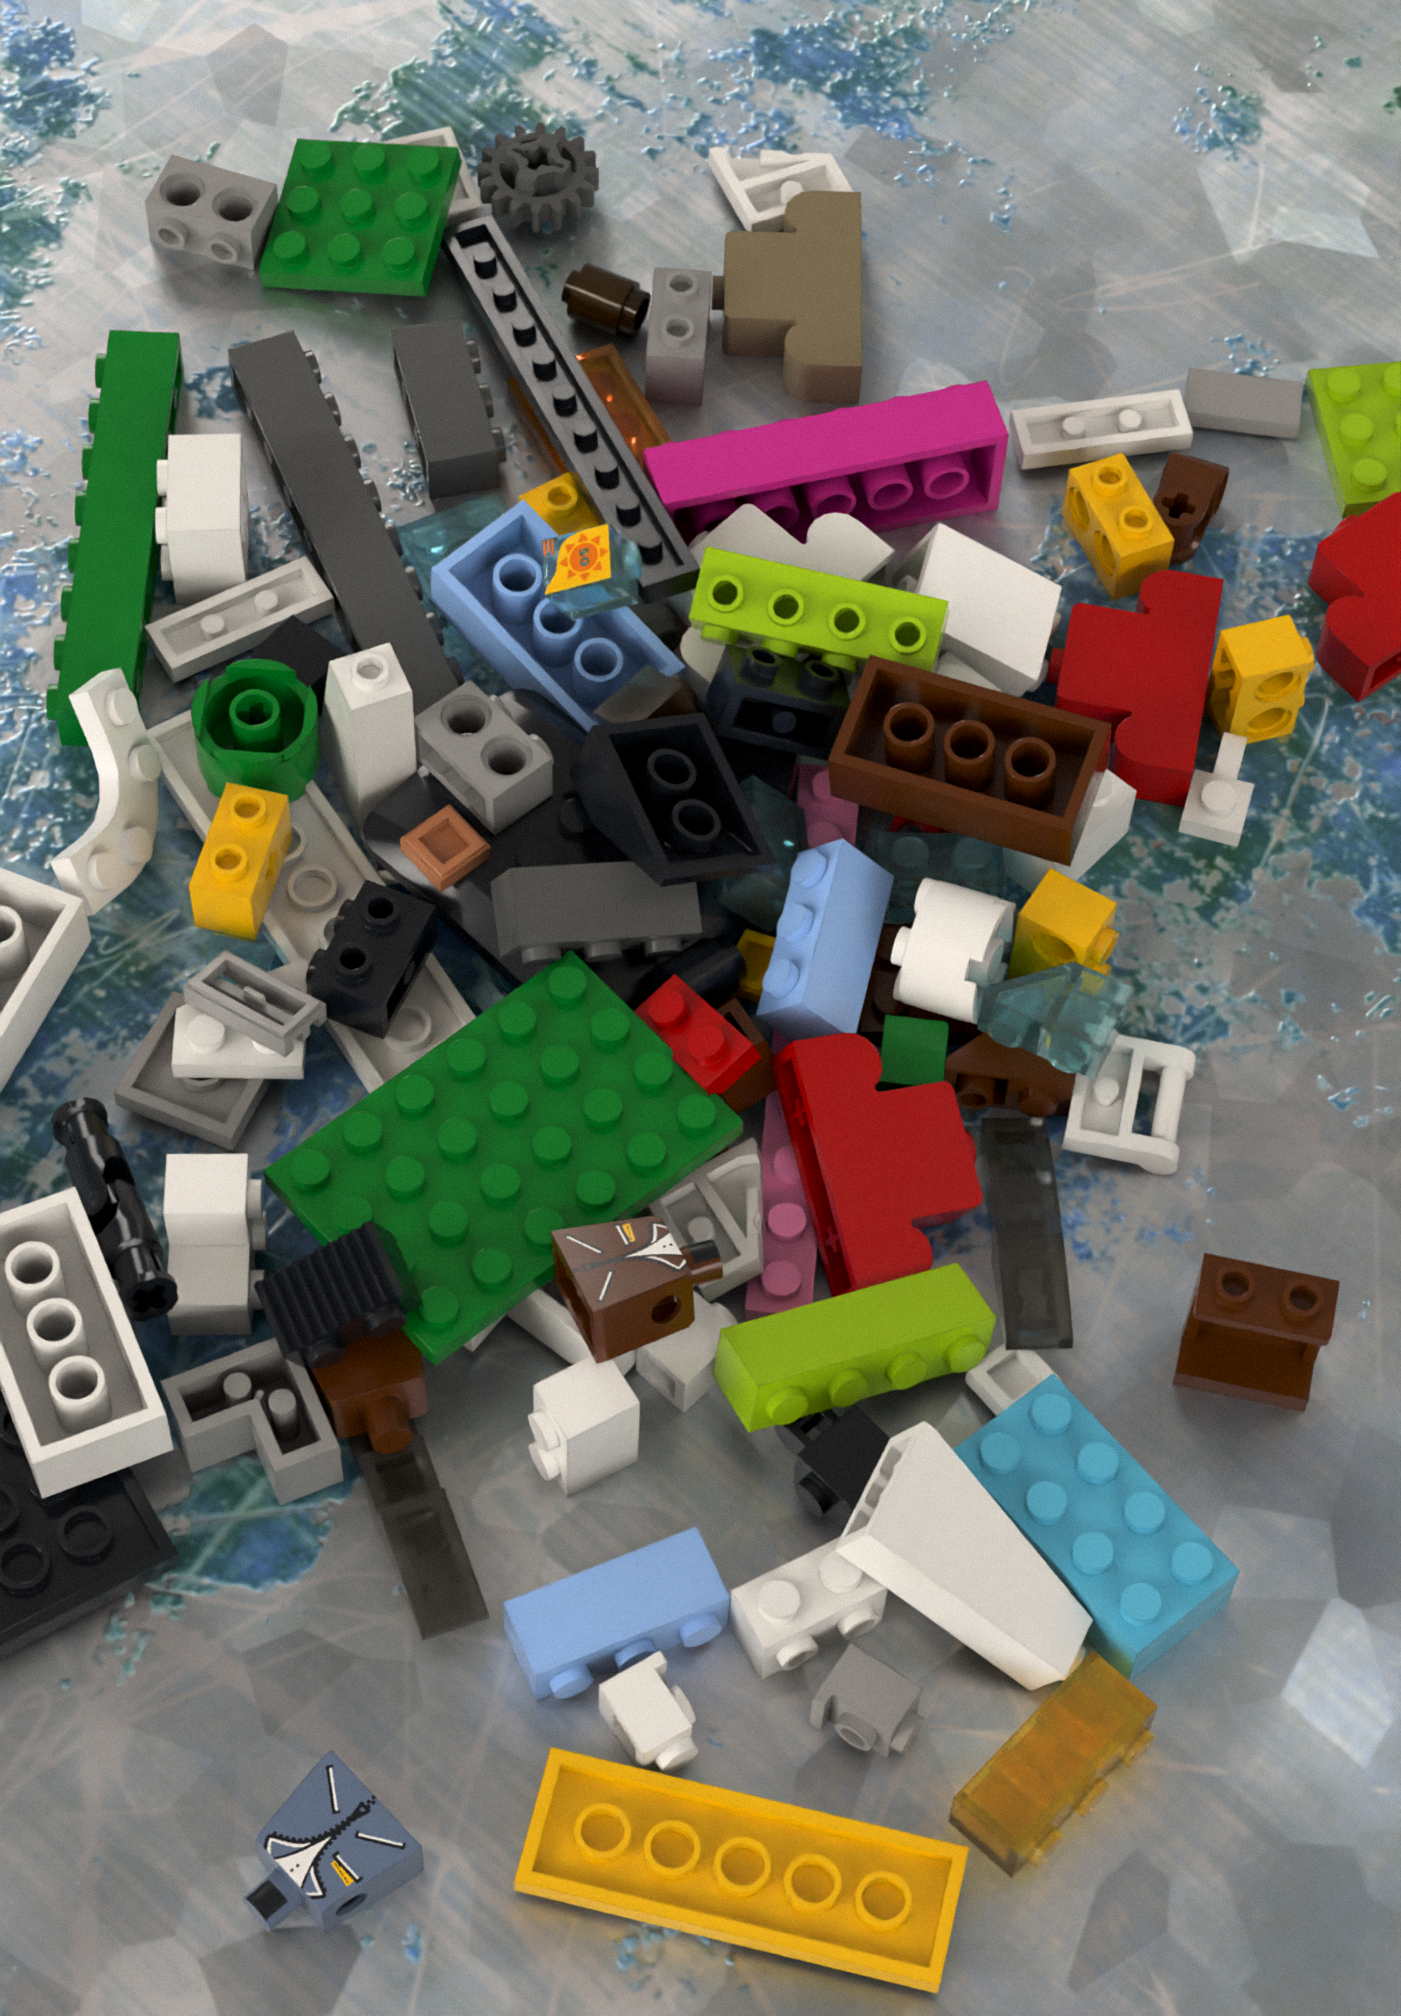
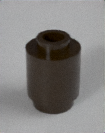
(605, 300)

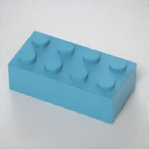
(1100, 1526)

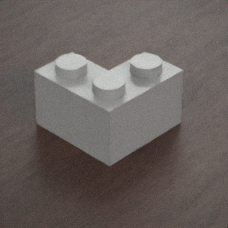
(256, 1404)

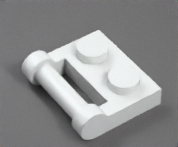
(1105, 1107)

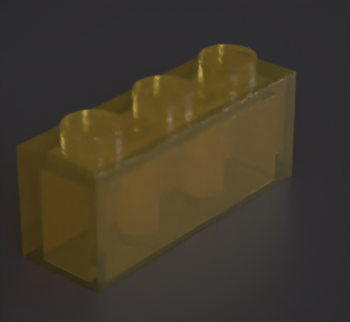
(1054, 1766)

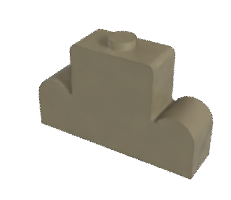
(799, 296)

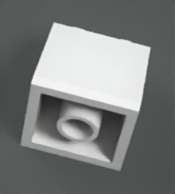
(996, 607)

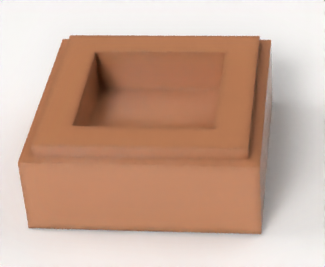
(445, 848)

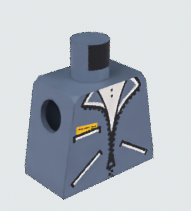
(330, 1851)

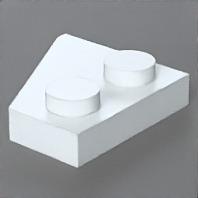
(765, 185)
(214, 1050)
(720, 1204)

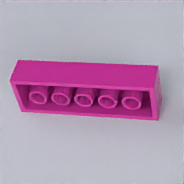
(877, 462)

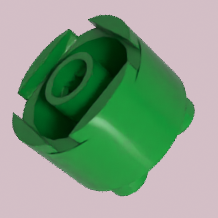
(257, 729)

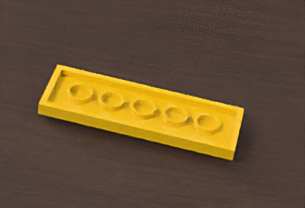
(742, 1869)

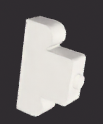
(833, 546)

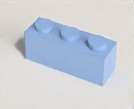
(825, 942)
(617, 1614)

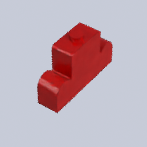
(1361, 582)
(1144, 678)
(872, 1159)

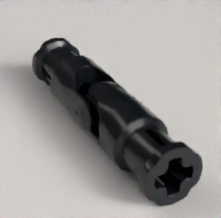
(114, 1209)

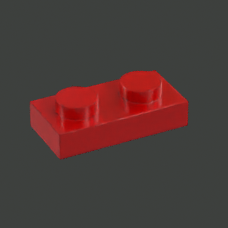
(698, 1035)

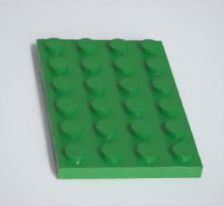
(506, 1131)

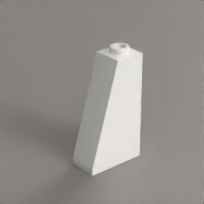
(368, 728)
(962, 1562)

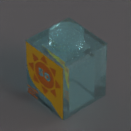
(591, 571)

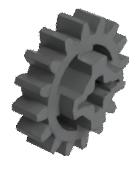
(538, 177)

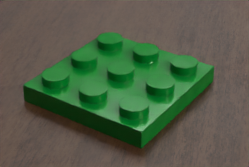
(361, 217)

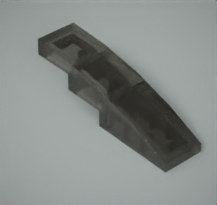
(1026, 1234)
(420, 1535)

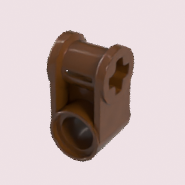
(1188, 500)

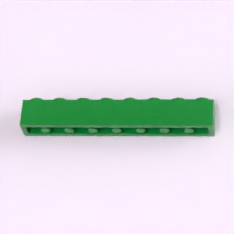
(117, 544)

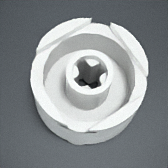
(952, 949)

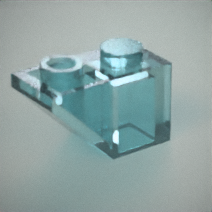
(1059, 1015)

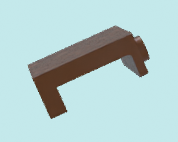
(1255, 1331)

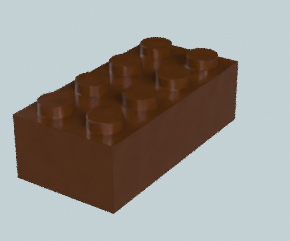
(969, 760)

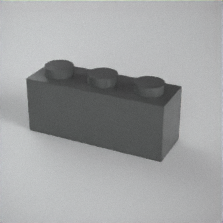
(447, 408)
(591, 912)

